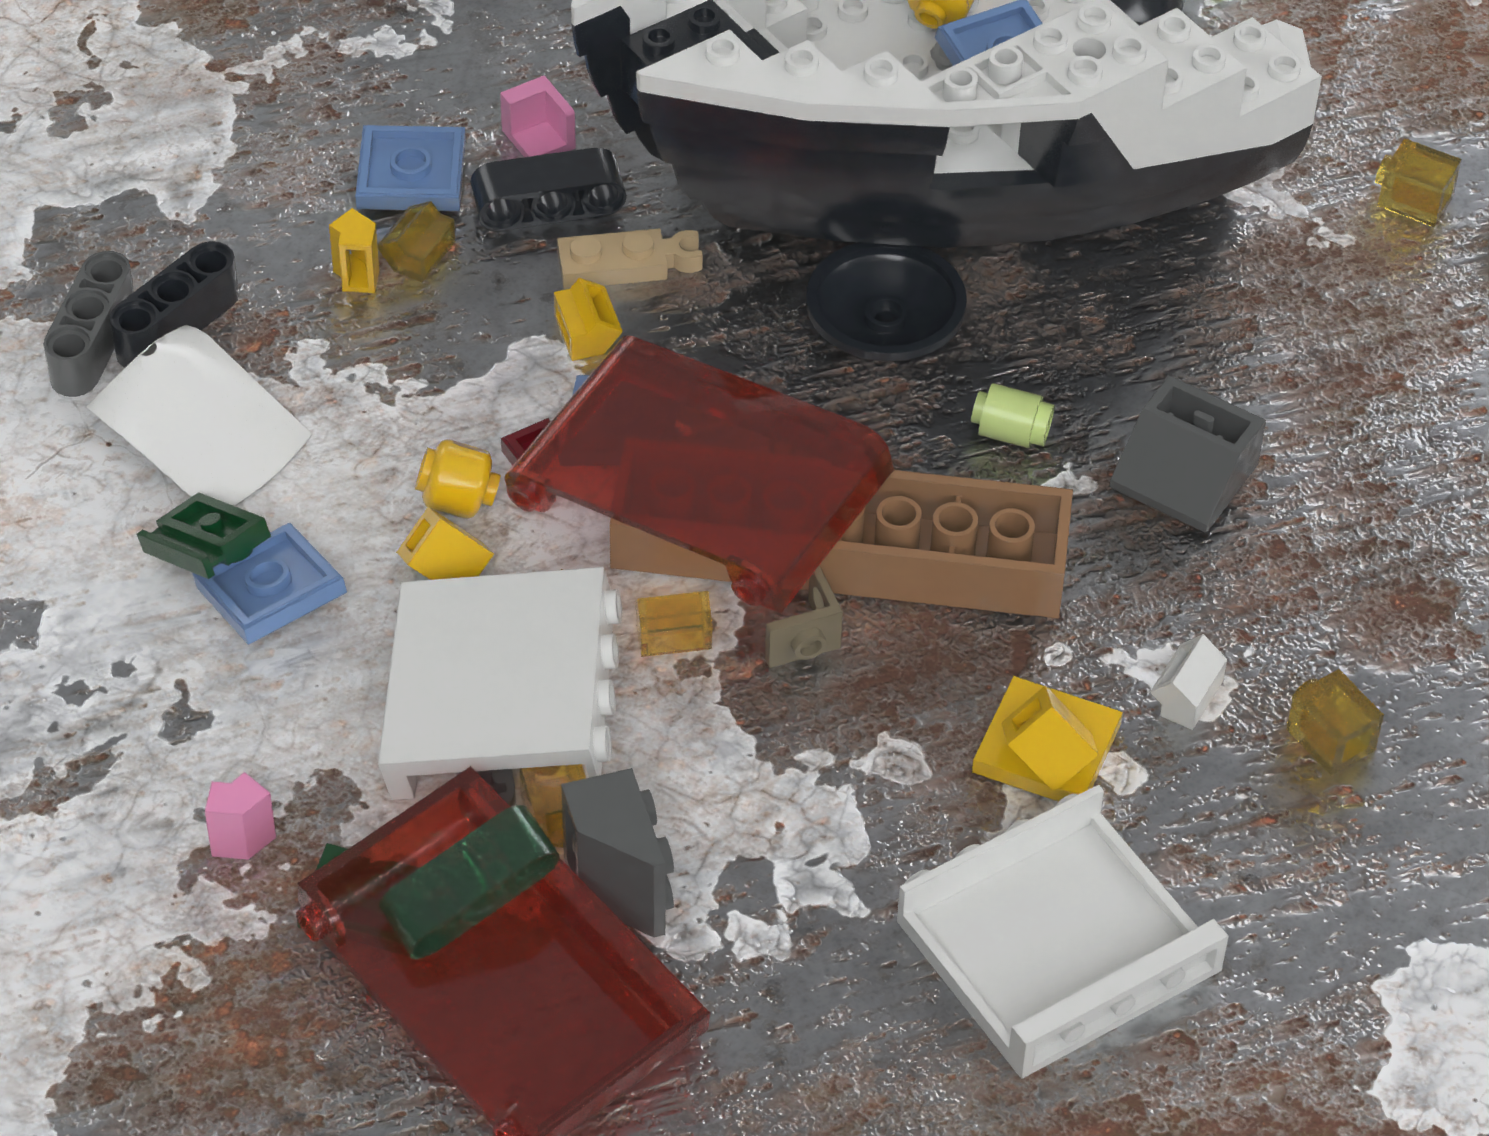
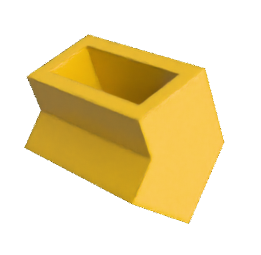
(360, 268)
(586, 319)

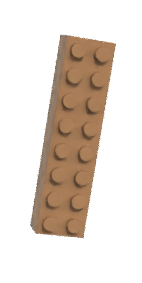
(920, 543)

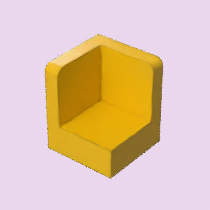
(443, 549)
(1049, 739)

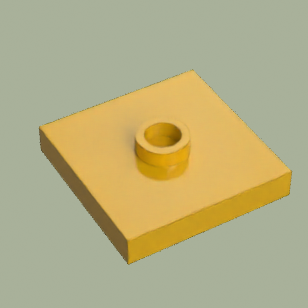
(1002, 764)

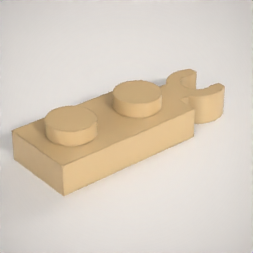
(627, 256)

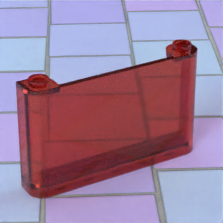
(707, 466)
(529, 1010)

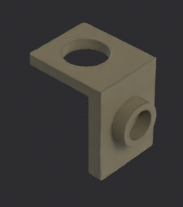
(806, 633)

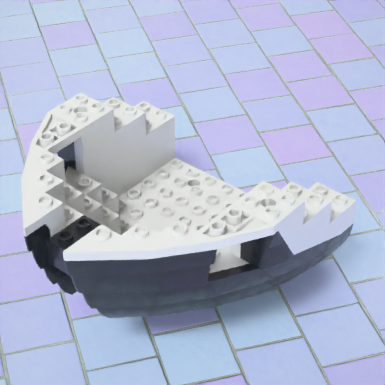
(852, 134)

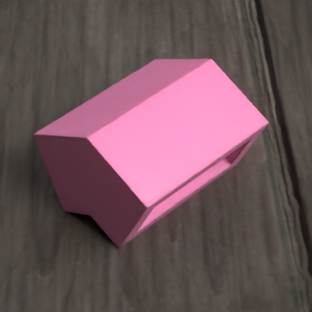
(239, 818)

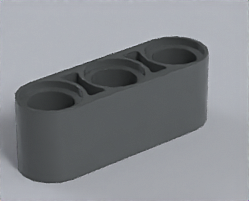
(81, 333)

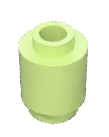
(1012, 416)

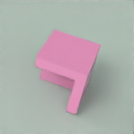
(537, 118)

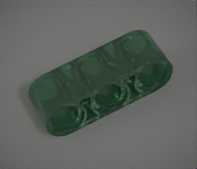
(469, 881)

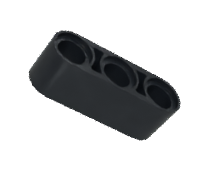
(548, 189)
(186, 292)

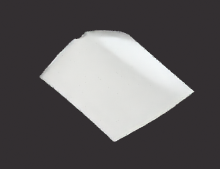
(200, 417)

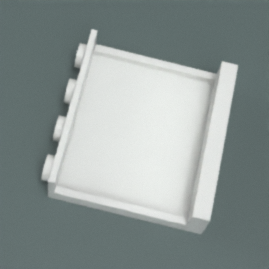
(500, 675)
(1055, 933)

